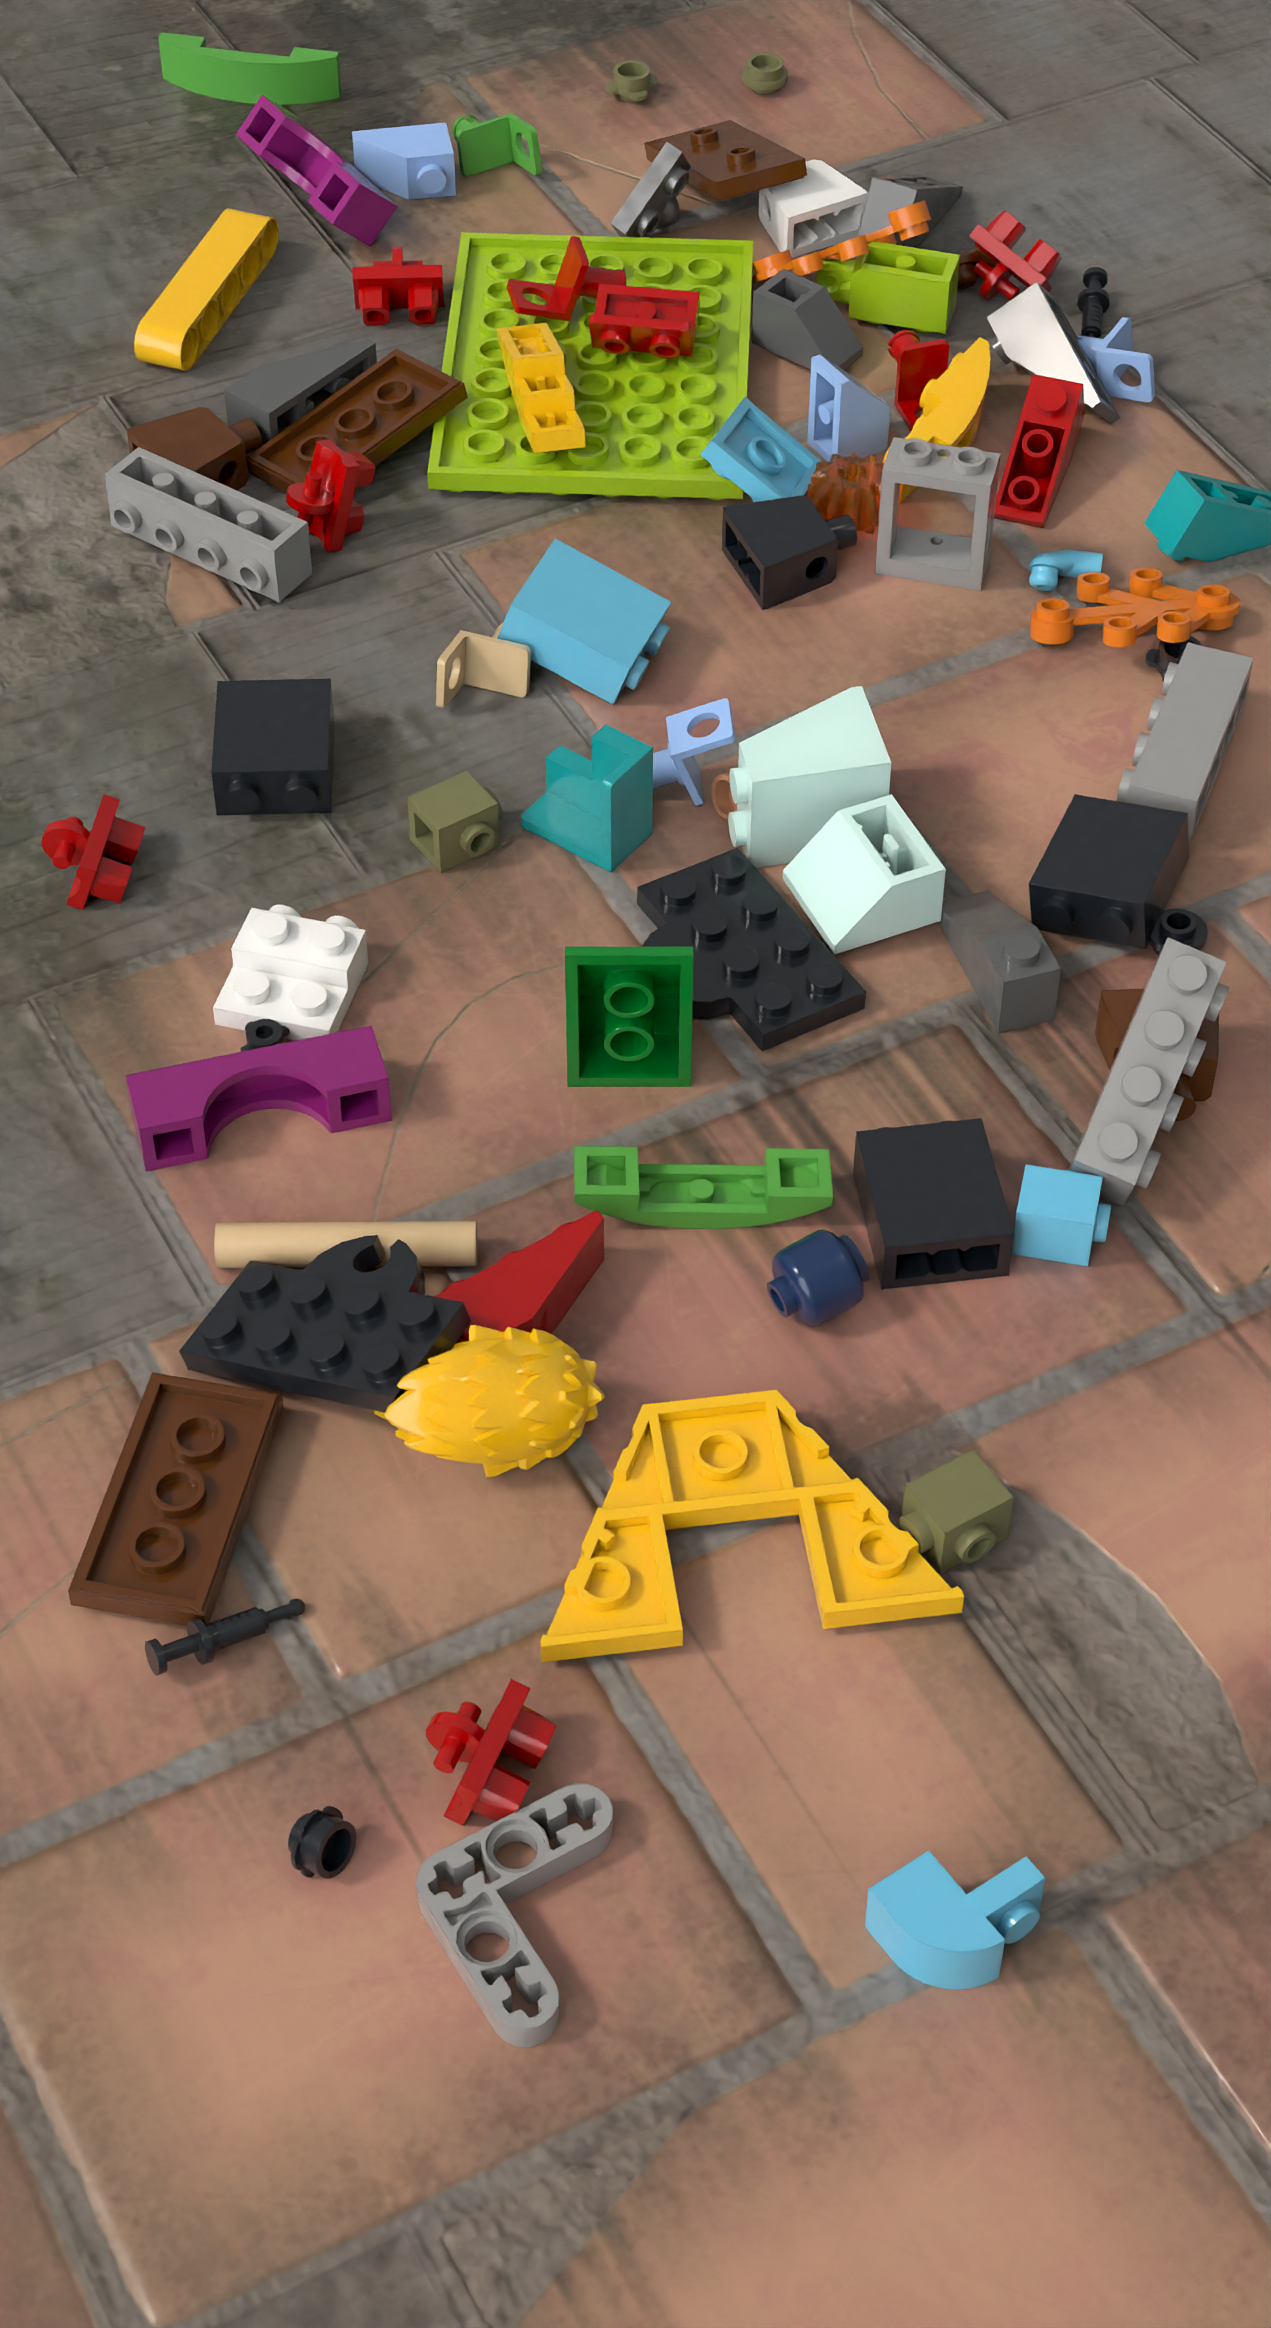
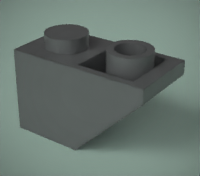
(801, 321)

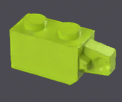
(896, 286)

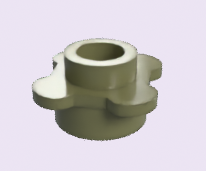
(631, 81)

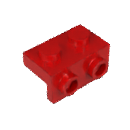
(645, 320)

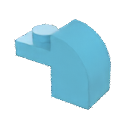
(951, 1935)

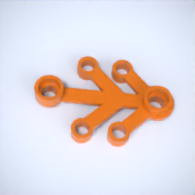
(907, 221)
(1135, 612)

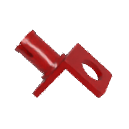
(573, 280)
(915, 368)

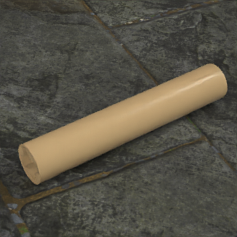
(301, 1242)

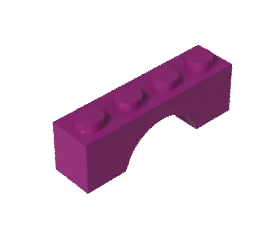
(306, 158)
(326, 1076)

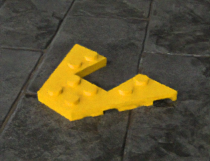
(727, 1465)

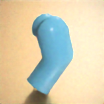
(1064, 563)

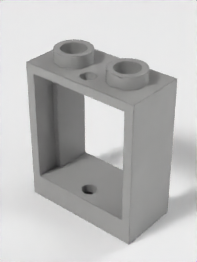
(930, 554)

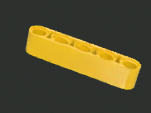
(206, 289)

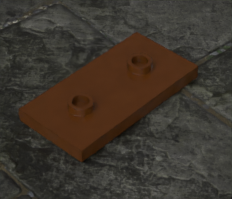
(732, 159)
(367, 416)
(177, 1500)

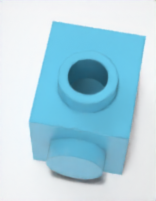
(1059, 1215)

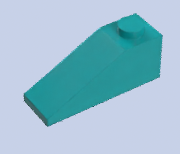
(1209, 518)

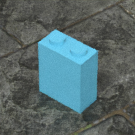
(587, 622)

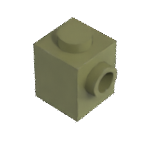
(454, 821)
(957, 1511)

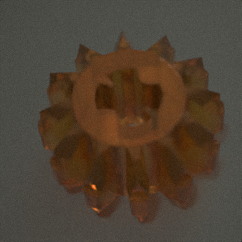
(848, 487)

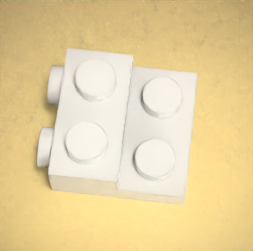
(293, 972)

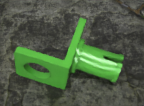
(495, 144)

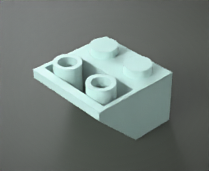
(867, 876)

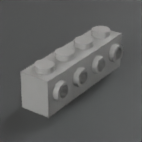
(209, 524)
(1188, 732)
(1147, 1068)

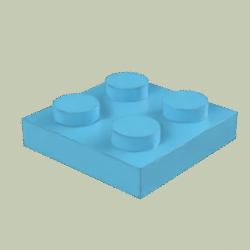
(760, 455)

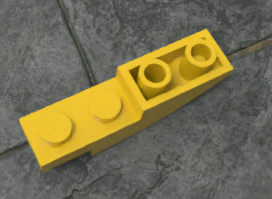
(953, 403)

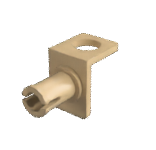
(483, 664)

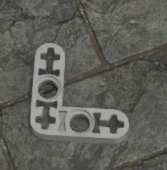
(485, 1909)

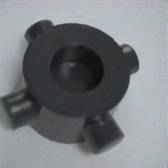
(263, 1034)

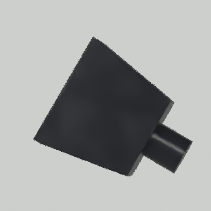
(784, 547)

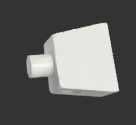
(812, 210)

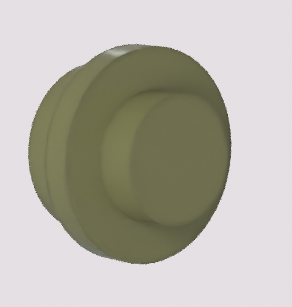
(764, 73)

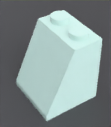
(804, 773)

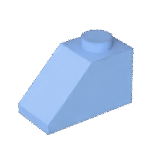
(407, 160)
(844, 413)

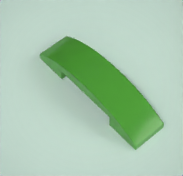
(245, 76)
(701, 1194)

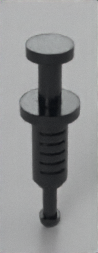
(1093, 301)
(219, 1634)

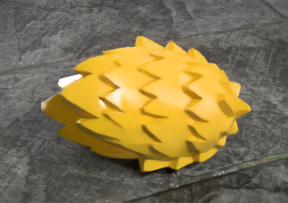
(497, 1400)

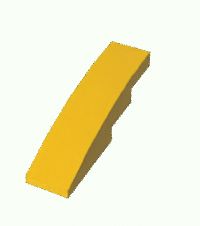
(541, 387)

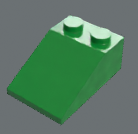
(628, 1016)

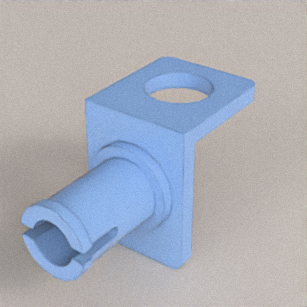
(1114, 356)
(678, 760)

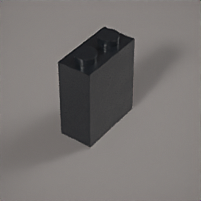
(273, 747)
(1109, 871)
(932, 1203)

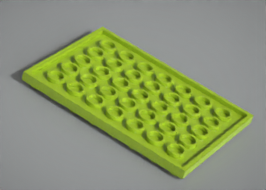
(638, 411)

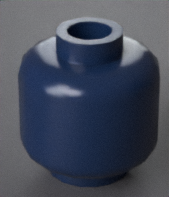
(818, 1278)

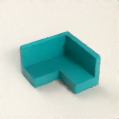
(597, 805)

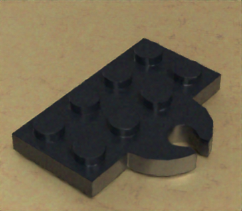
(748, 950)
(330, 1326)

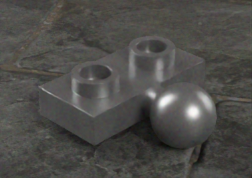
(654, 198)

